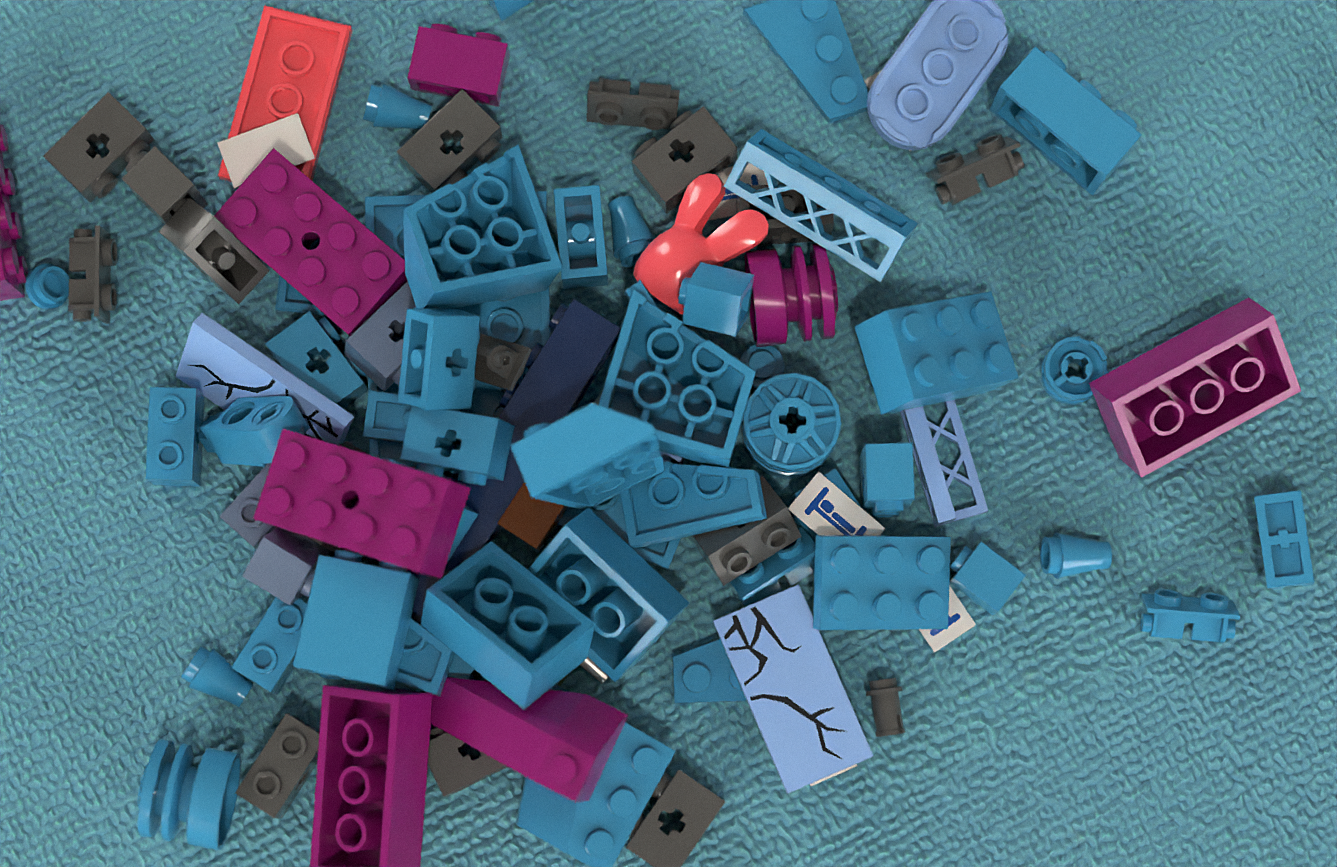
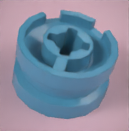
(1055, 365)

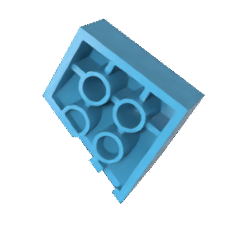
(678, 385)
(587, 457)
(598, 827)

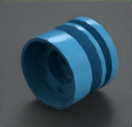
(768, 441)
(179, 792)

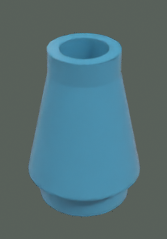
(395, 109)
(629, 231)
(1073, 555)
(214, 676)

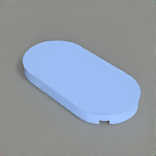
(936, 72)

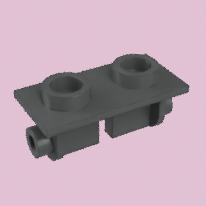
(612, 104)
(991, 159)
(96, 292)
(500, 362)

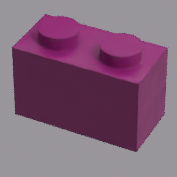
(453, 62)

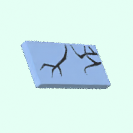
(230, 368)
(792, 689)

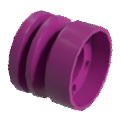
(791, 295)

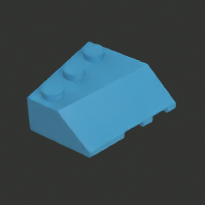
(479, 239)

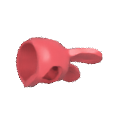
(683, 246)

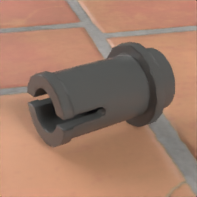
(886, 707)

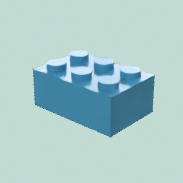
(1065, 119)
(936, 352)
(611, 588)
(507, 624)

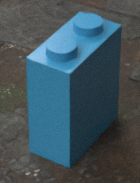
(356, 620)

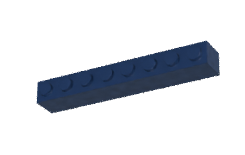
(549, 391)

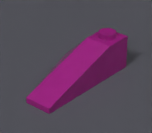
(554, 741)

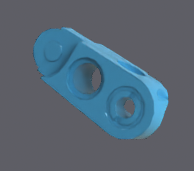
(251, 429)

